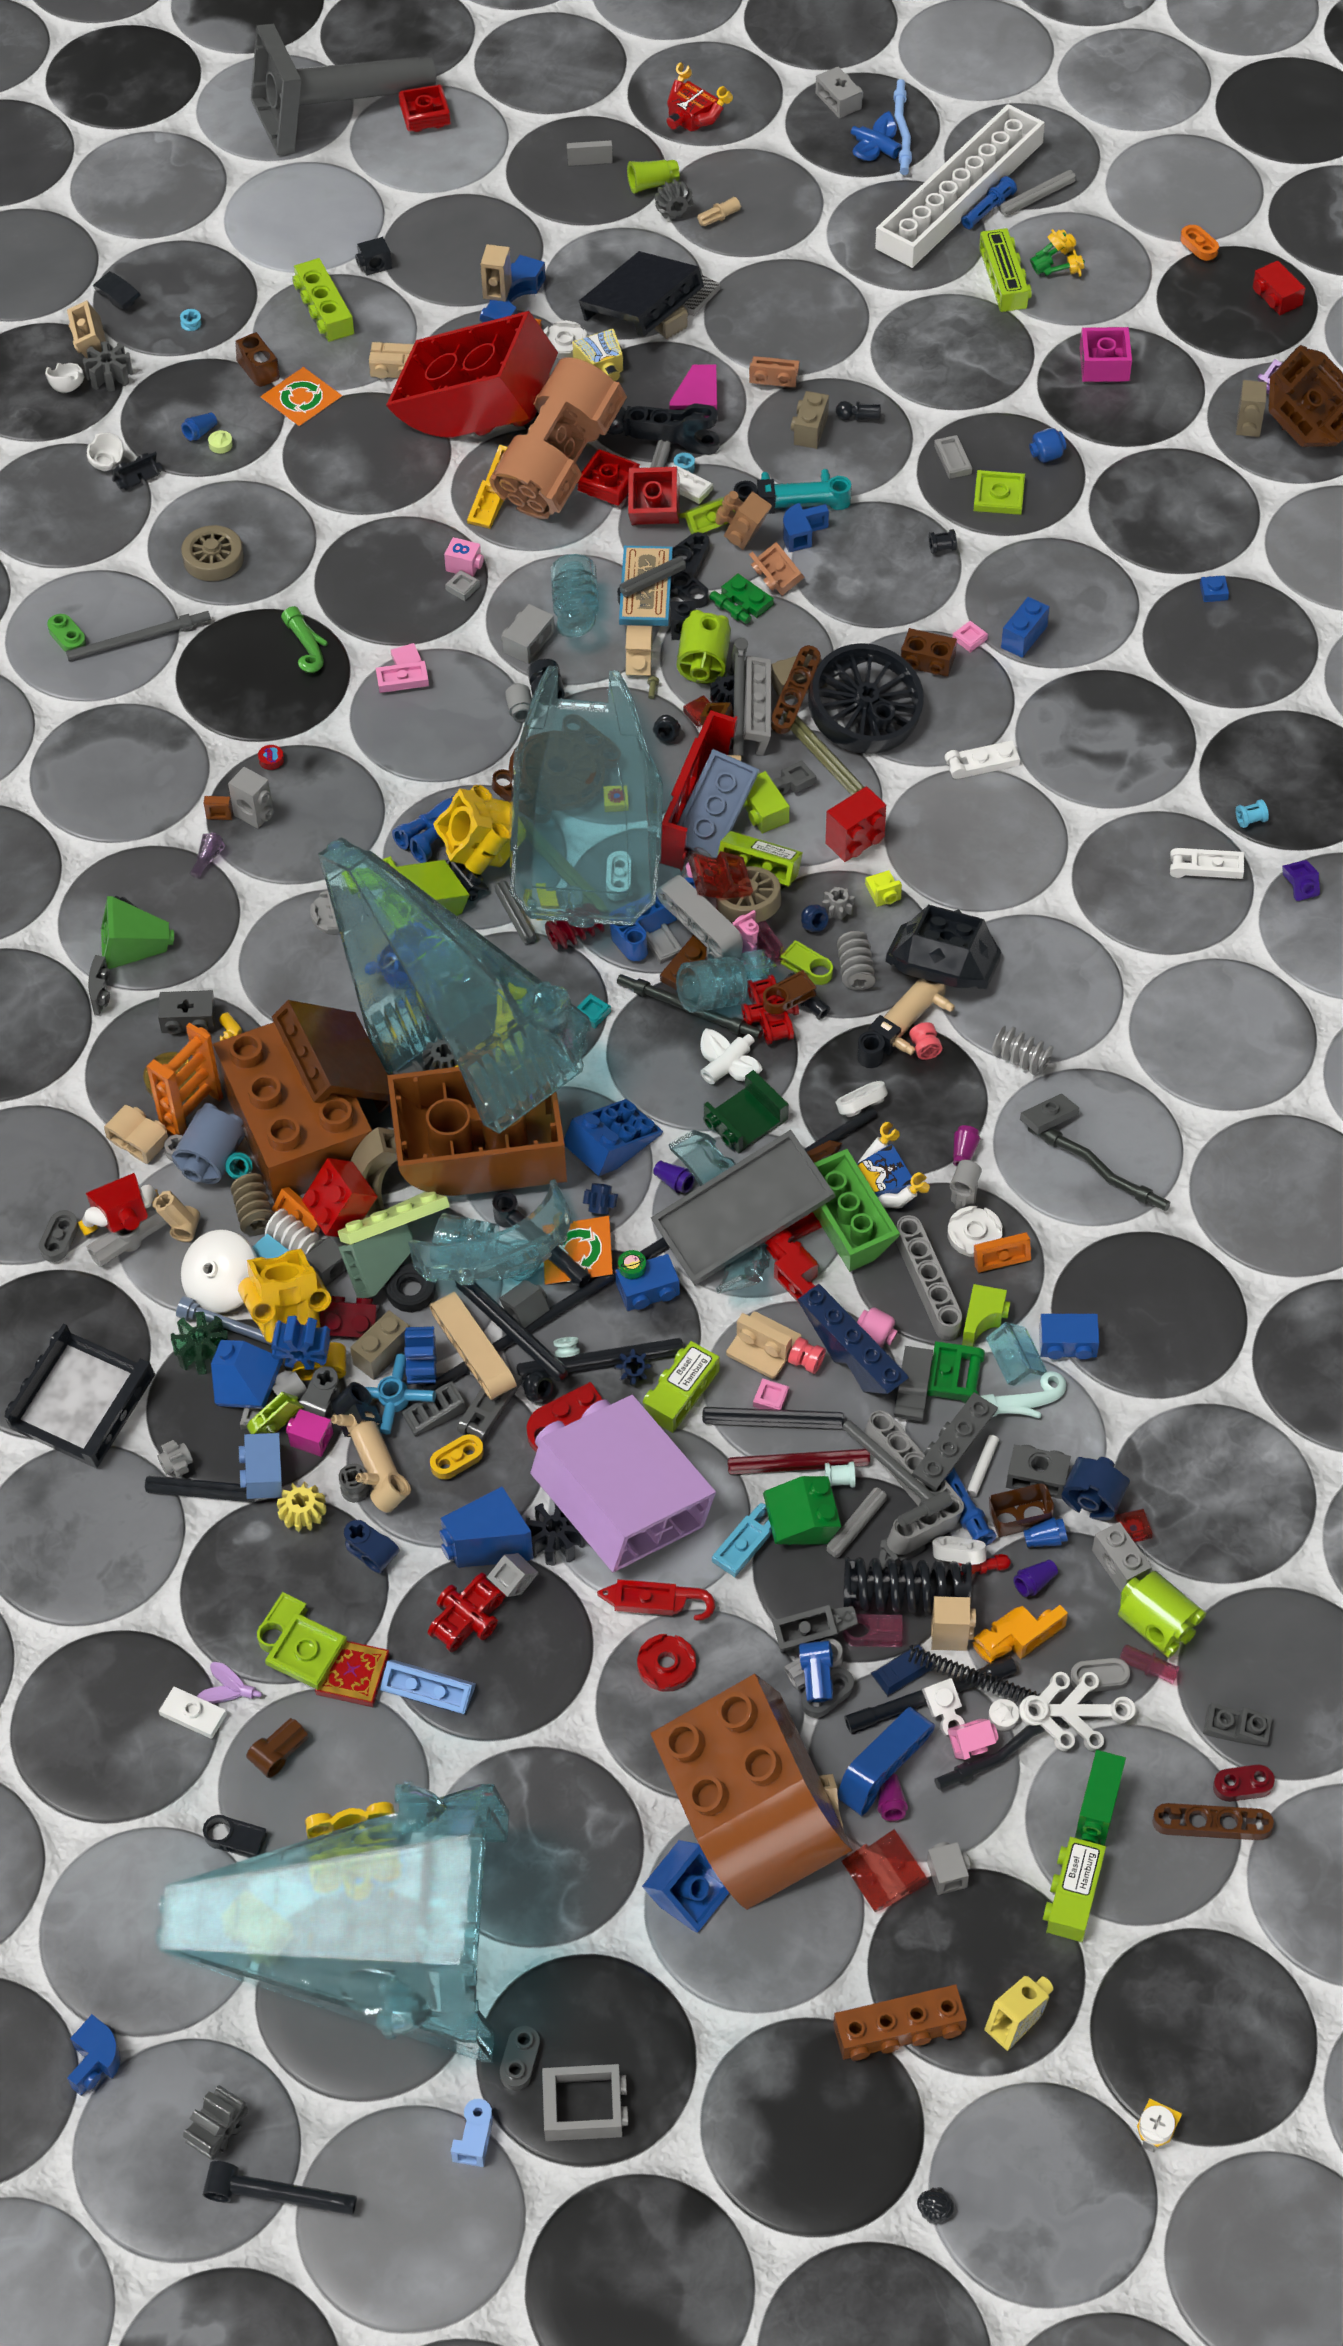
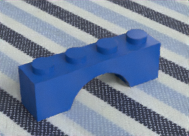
(527, 278)

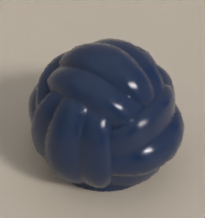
(814, 918)

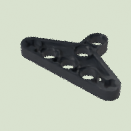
(693, 566)

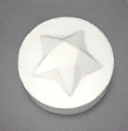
(1004, 1714)

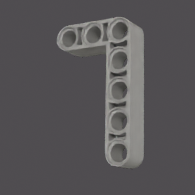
(894, 1440)

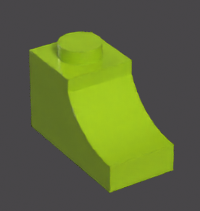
(985, 1311)

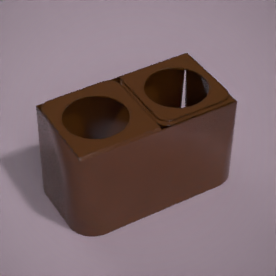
(266, 371)
(1020, 1497)

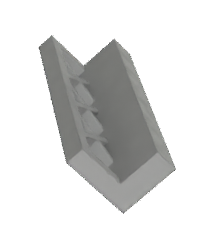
(757, 702)

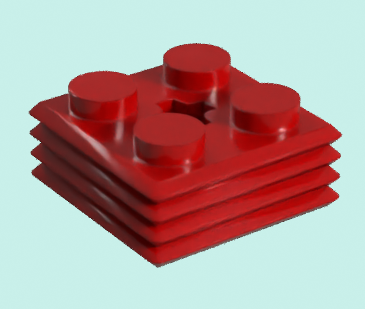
(424, 108)
(606, 477)

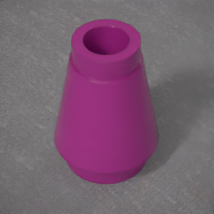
(965, 1143)
(892, 1801)

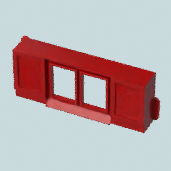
(715, 735)

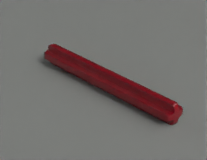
(797, 1461)

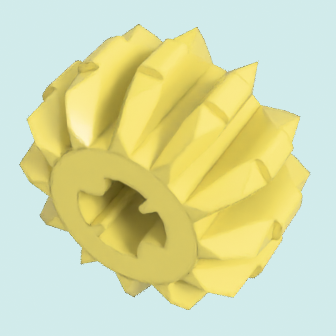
(312, 1508)

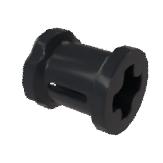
(942, 541)

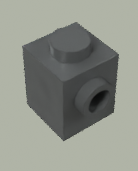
(525, 1302)

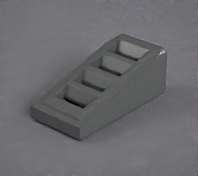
(447, 1413)

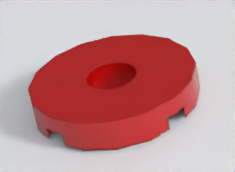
(666, 1678)

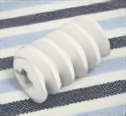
(291, 1232)

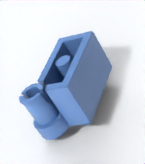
(262, 1466)

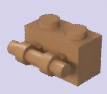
(746, 520)

